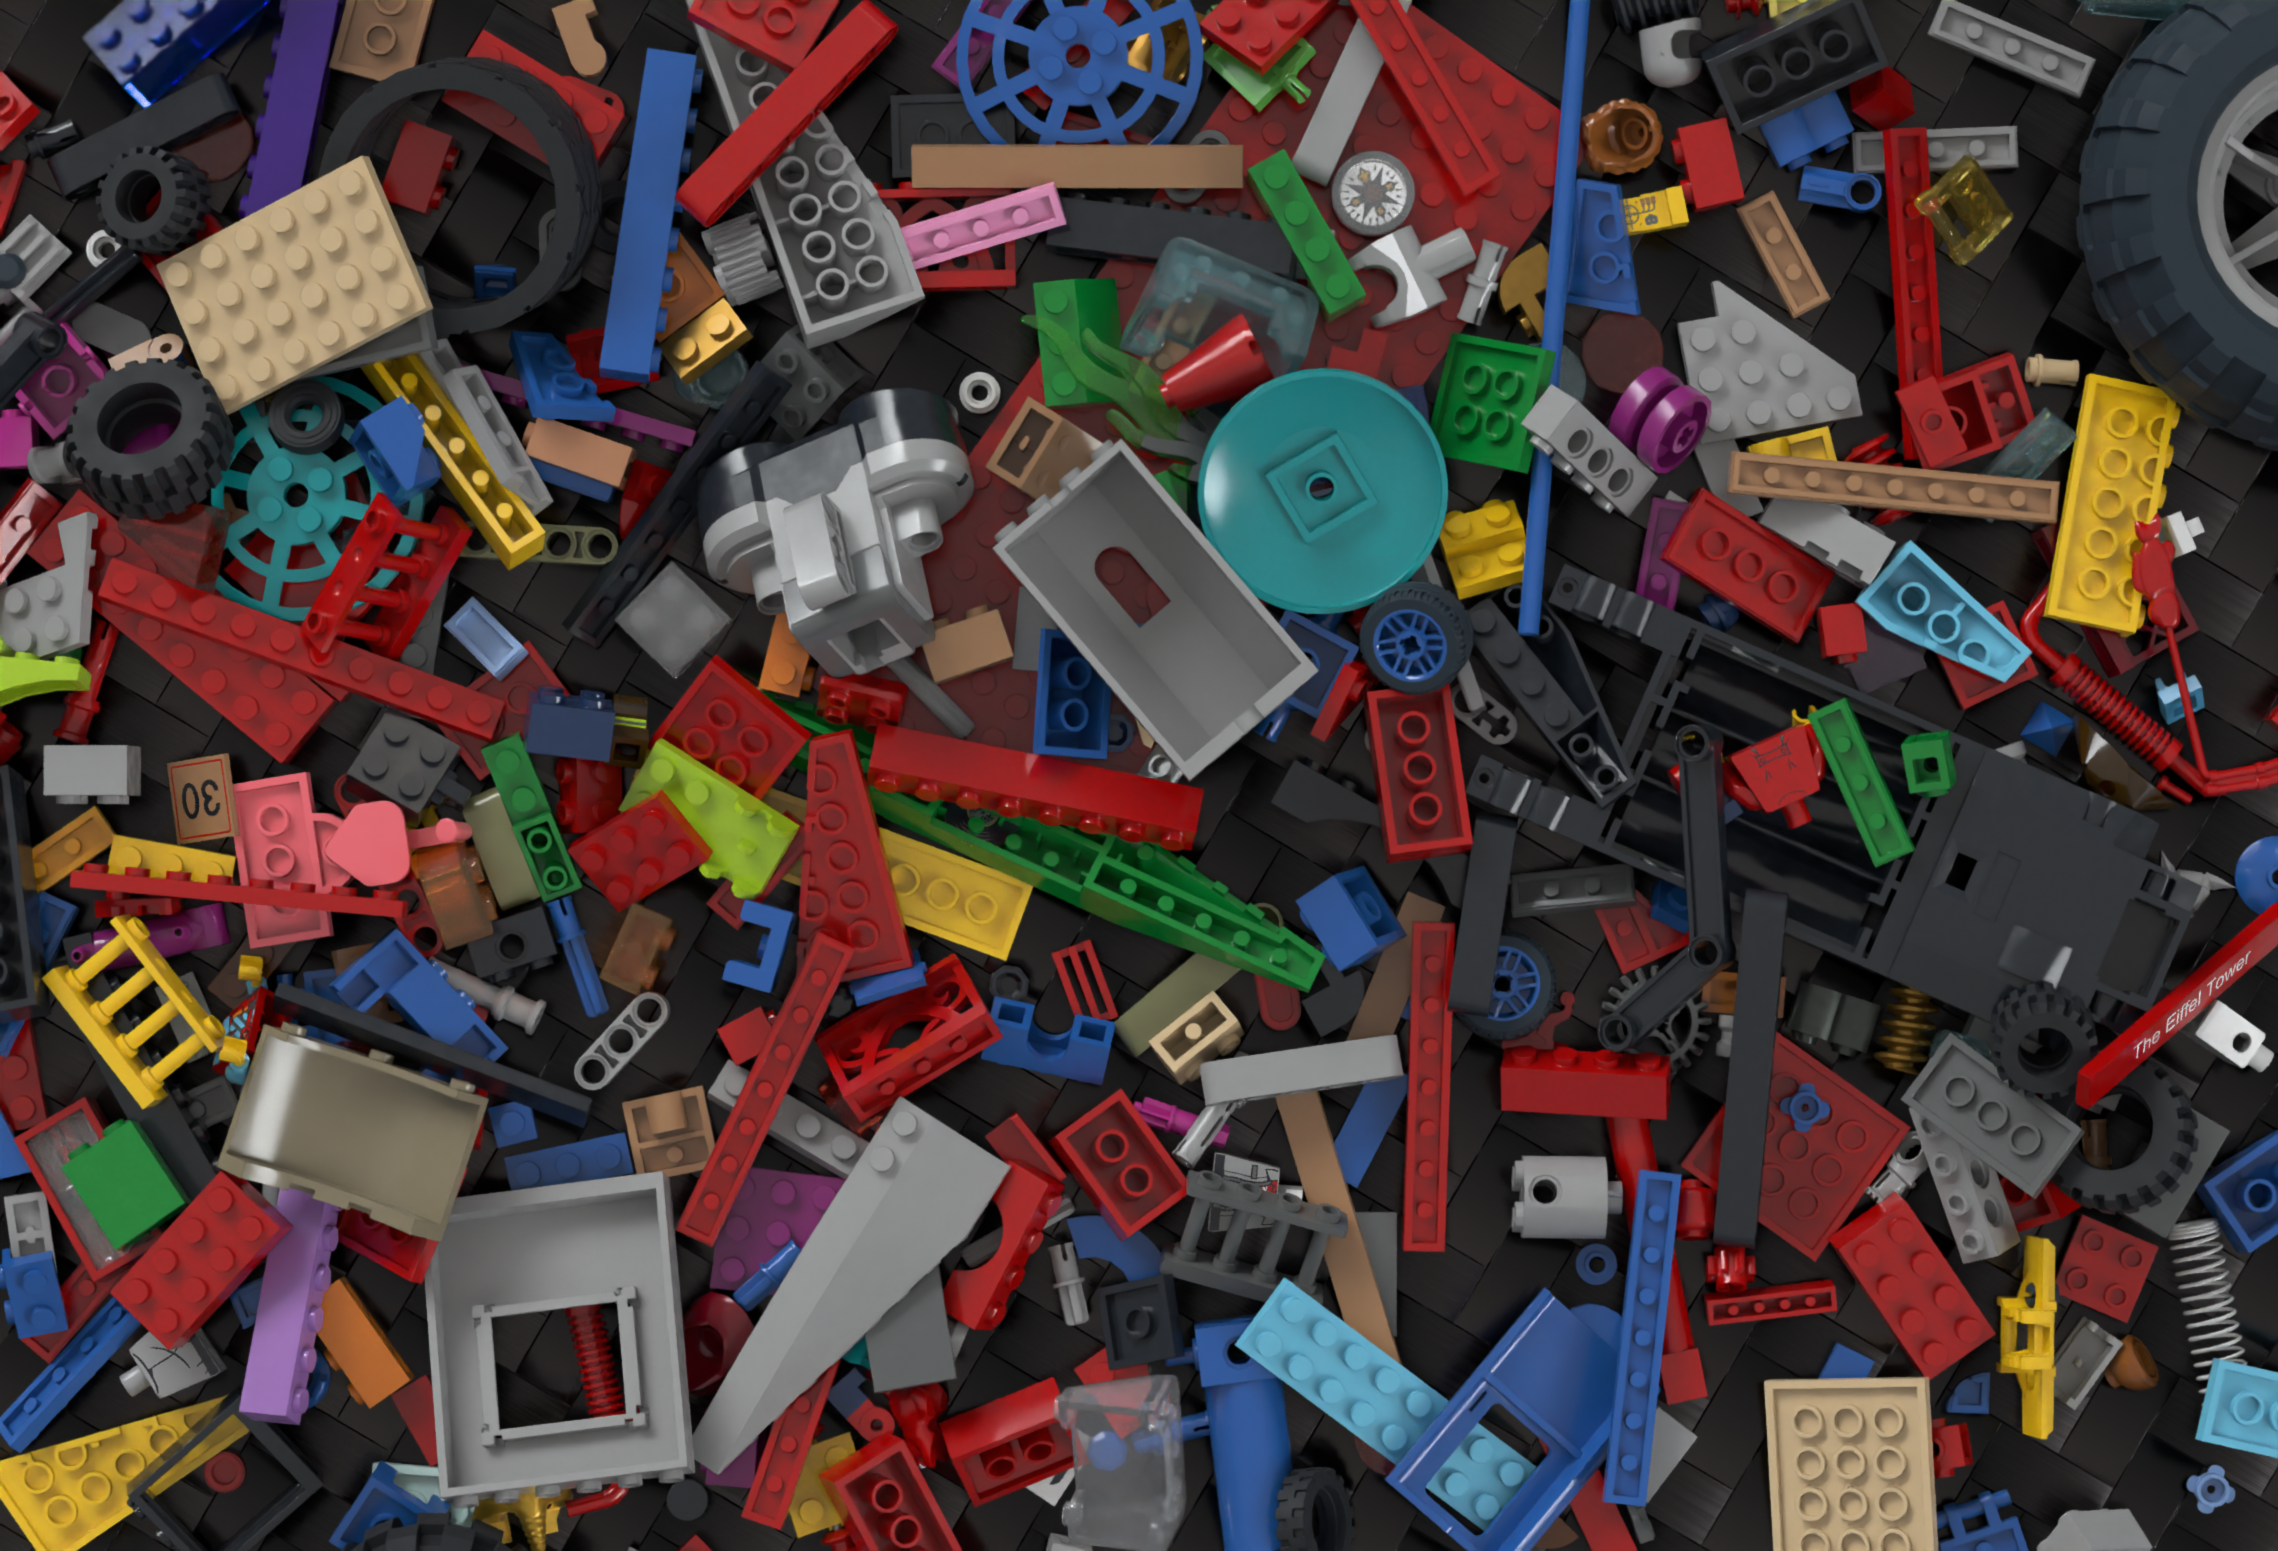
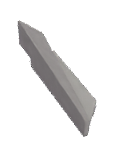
(484, 416)

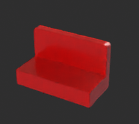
(1018, 1142)

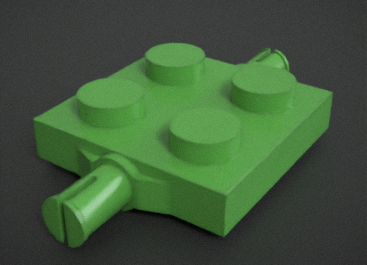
(1262, 89)

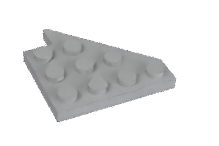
(1761, 373)

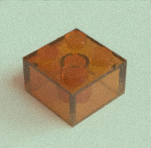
(455, 893)

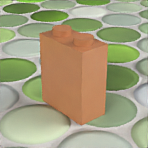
(579, 452)

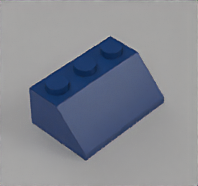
(1070, 702)

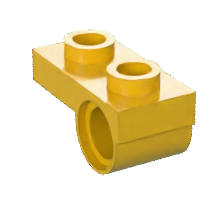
(1808, 444)

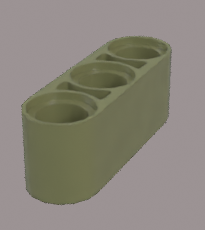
(500, 850)

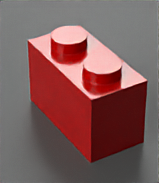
(1707, 165)
(419, 168)

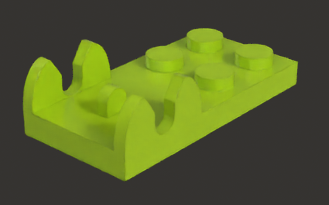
(737, 827)

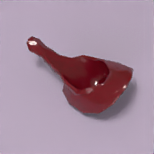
(726, 1328)

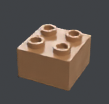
(967, 645)

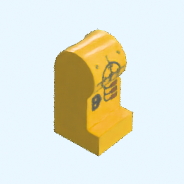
(1656, 211)

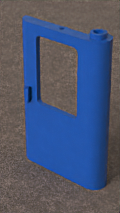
(1560, 1387)

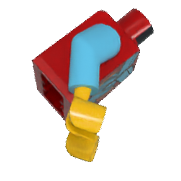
(246, 1023)

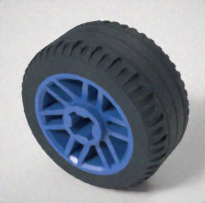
(1416, 638)
(1530, 992)

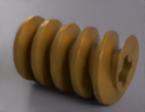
(1906, 1030)

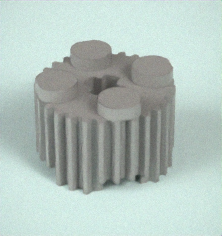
(742, 259)

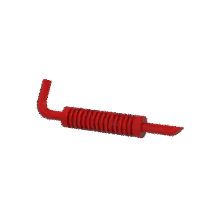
(2106, 703)
(601, 1390)

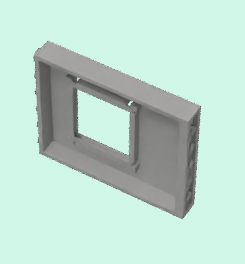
(546, 1254)

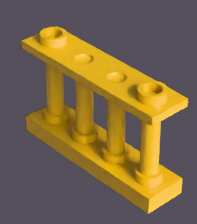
(95, 1016)

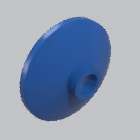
(2255, 873)

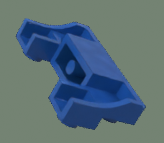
(418, 995)

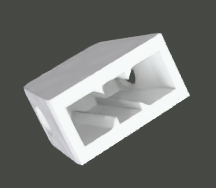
(2229, 1037)

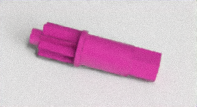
(1174, 1120)

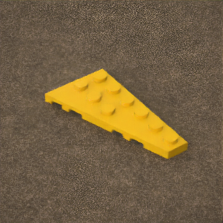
(80, 1486)

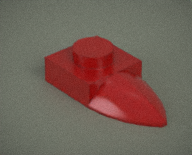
(641, 489)

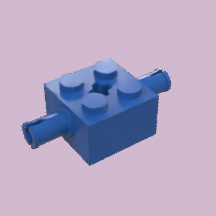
(1328, 653)

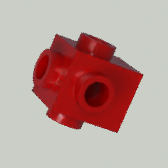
(1953, 1445)

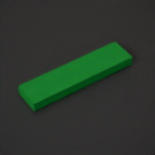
(1861, 782)

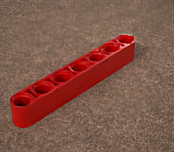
(786, 113)

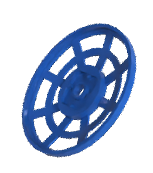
(1083, 85)

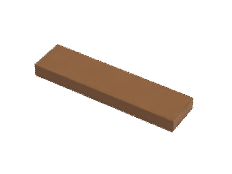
(1391, 978)

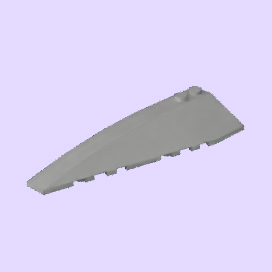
(819, 211)
(883, 1232)

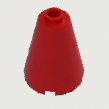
(1218, 369)

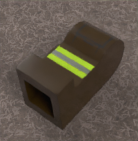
(631, 729)

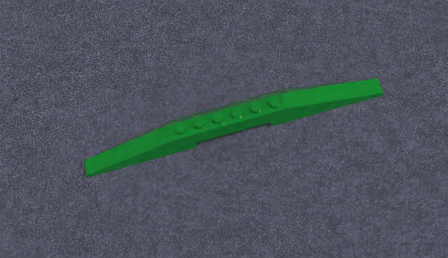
(1101, 873)

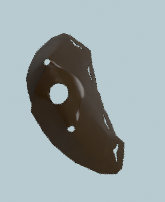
(2111, 775)

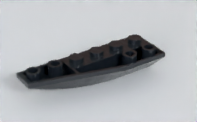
(1552, 691)

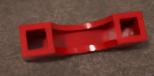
(1025, 1203)

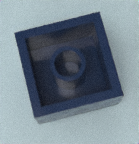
(569, 724)

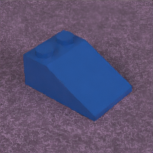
(2245, 1194)

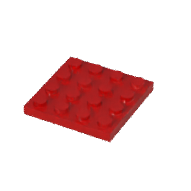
(1811, 1175)

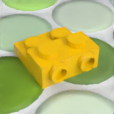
(1484, 548)

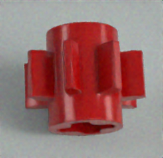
(1730, 1269)

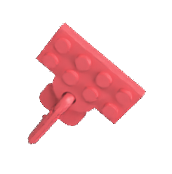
(290, 843)

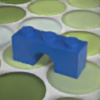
(1074, 1055)

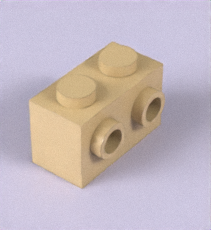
(1197, 1038)

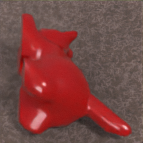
(917, 1415)

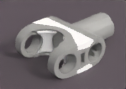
(1414, 269)

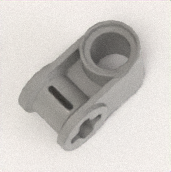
(52, 465)

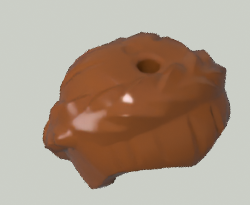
(1617, 138)

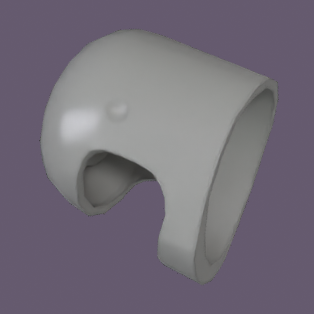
(1667, 53)

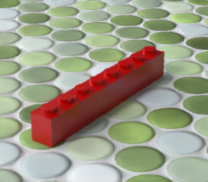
(1034, 787)

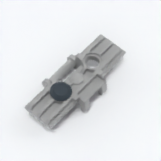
(25, 264)

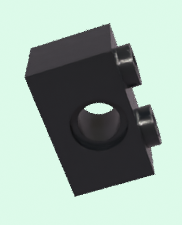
(539, 945)

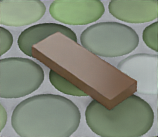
(1782, 254)

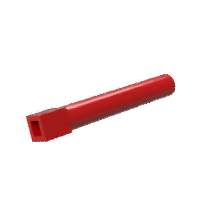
(1680, 1364)

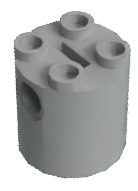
(1578, 1195)

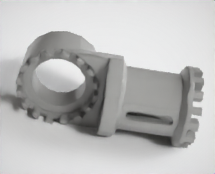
(1899, 1172)

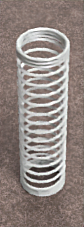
(2195, 1229)

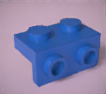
(33, 1293)

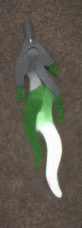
(1163, 430)

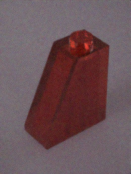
(184, 543)

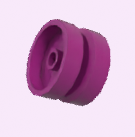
(1660, 419)

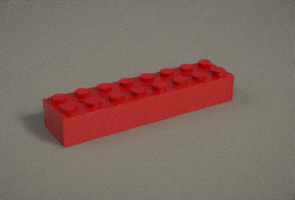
(260, 698)

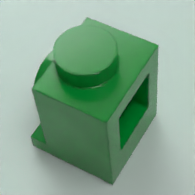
(1919, 775)

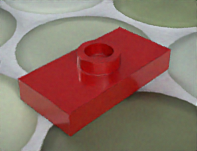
(1931, 420)

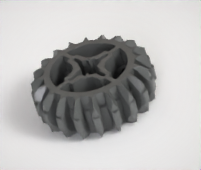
(1676, 1049)

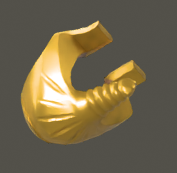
(535, 1514)

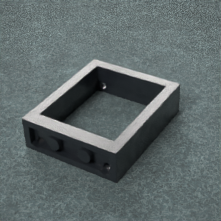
(174, 1533)

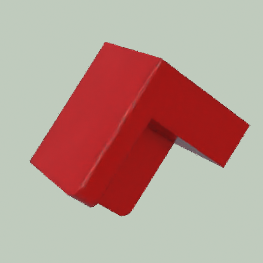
(1882, 98)

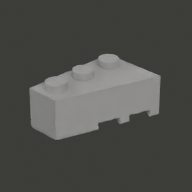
(1830, 537)

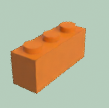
(360, 1346)

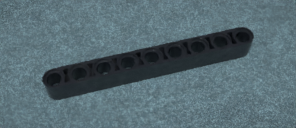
(1750, 1068)

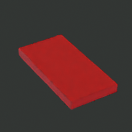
(1747, 565)

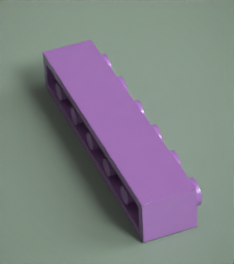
(290, 1311)

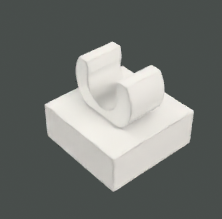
(2180, 532)

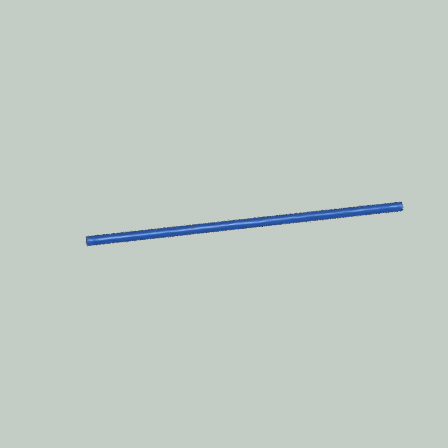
(1555, 304)

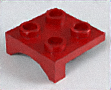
(2104, 1268)

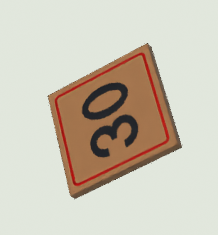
(203, 799)

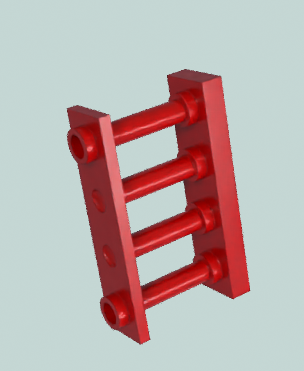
(413, 591)

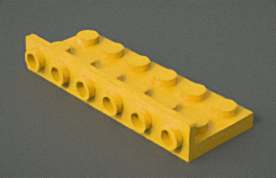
(2110, 487)

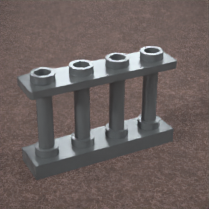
(1223, 1269)

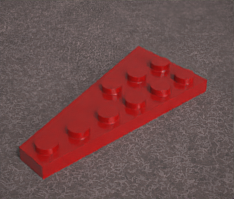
(845, 865)

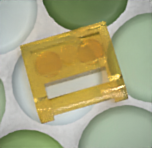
(1975, 203)

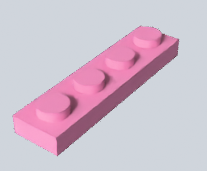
(984, 225)

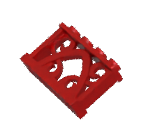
(980, 271)
(897, 1071)

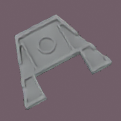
(54, 608)

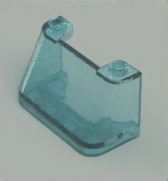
(1202, 289)

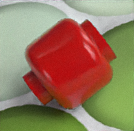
(1695, 1211)

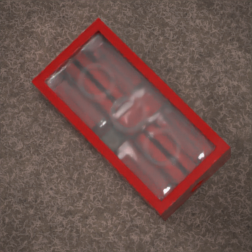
(45, 1152)

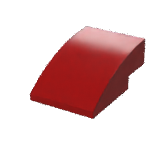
(1986, 405)
(293, 594)

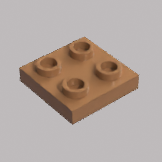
(670, 1131)

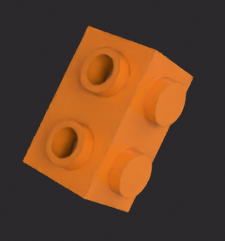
(786, 662)

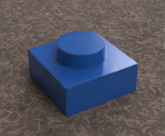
(1670, 906)
(512, 1123)

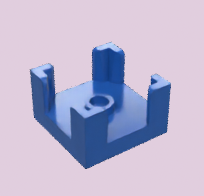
(771, 947)
(379, 1503)

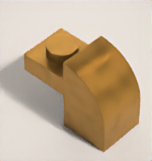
(1520, 284)

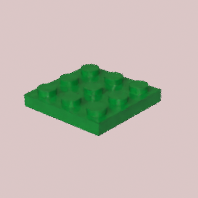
(1485, 398)

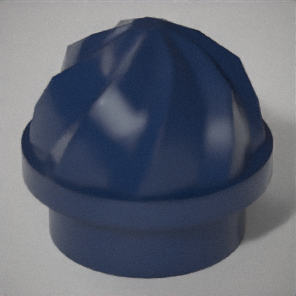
(1717, 613)

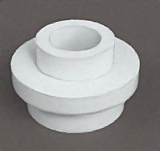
(95, 245)
(970, 383)

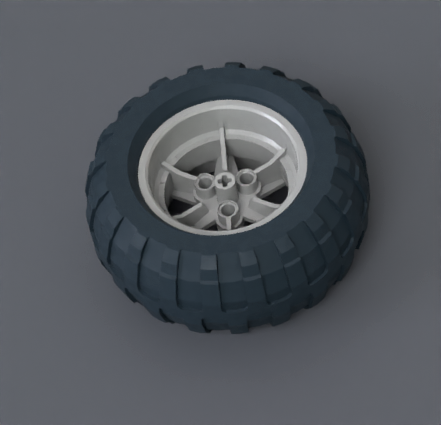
(2158, 219)

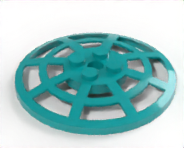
(300, 525)

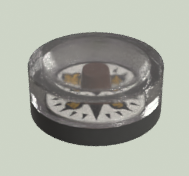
(1372, 193)

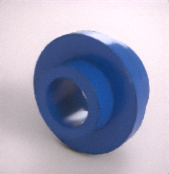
(1584, 1257)

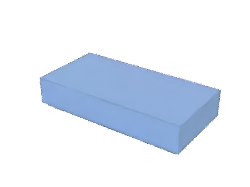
(486, 638)

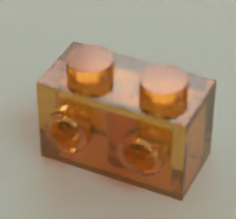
(637, 948)

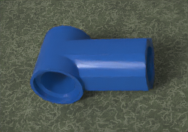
(1834, 188)

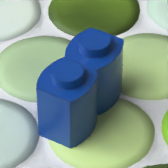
(1805, 130)

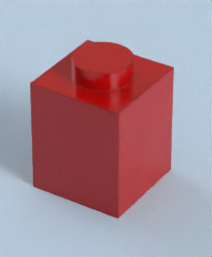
(1841, 632)
(747, 1034)

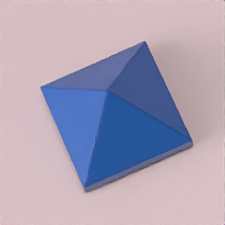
(493, 280)
(2047, 728)

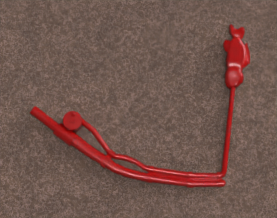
(2155, 579)

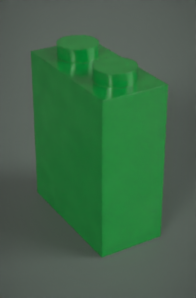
(125, 1184)

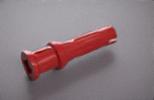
(83, 704)

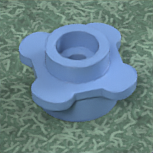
(2221, 1494)

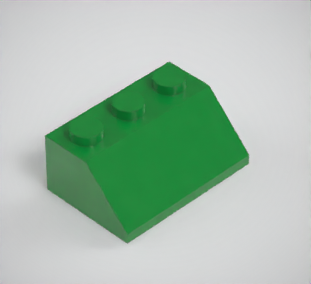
(1076, 306)

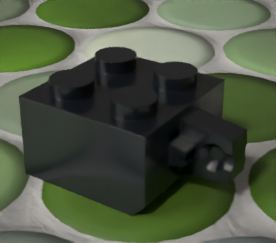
(408, 767)

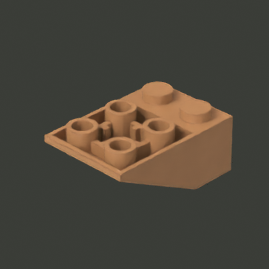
(1040, 451)

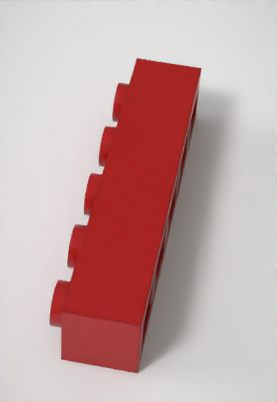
(1771, 1302)

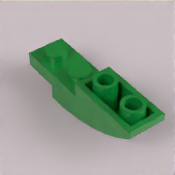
(532, 817)

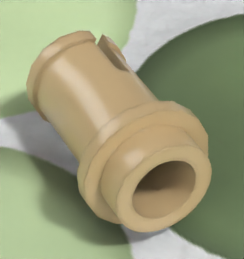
(2051, 371)

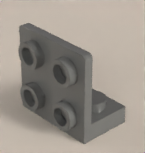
(817, 380)

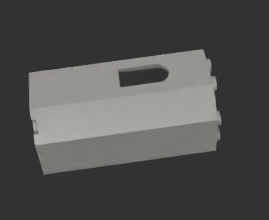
(1199, 665)

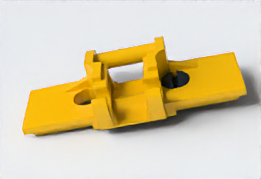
(2033, 1306)

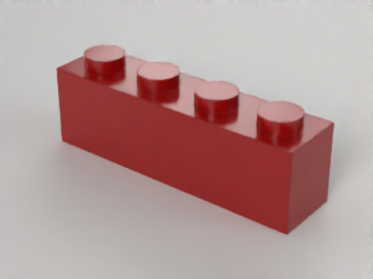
(1586, 1082)

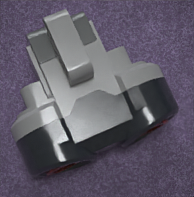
(842, 525)

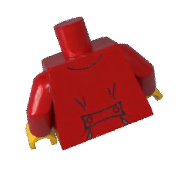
(1778, 772)

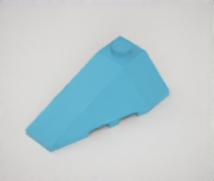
(1932, 610)

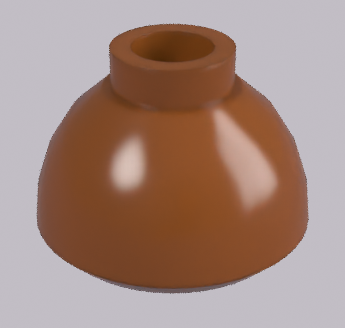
(2132, 1366)

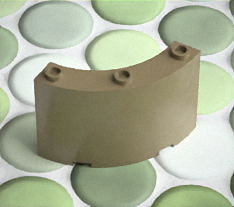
(353, 1130)

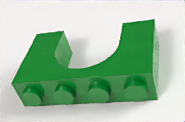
(1313, 244)

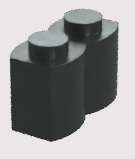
(1832, 1017)

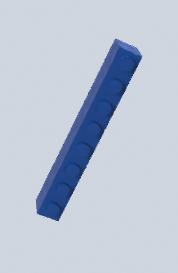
(648, 216)

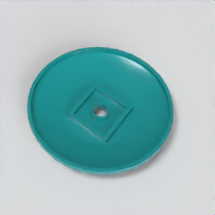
(1332, 548)

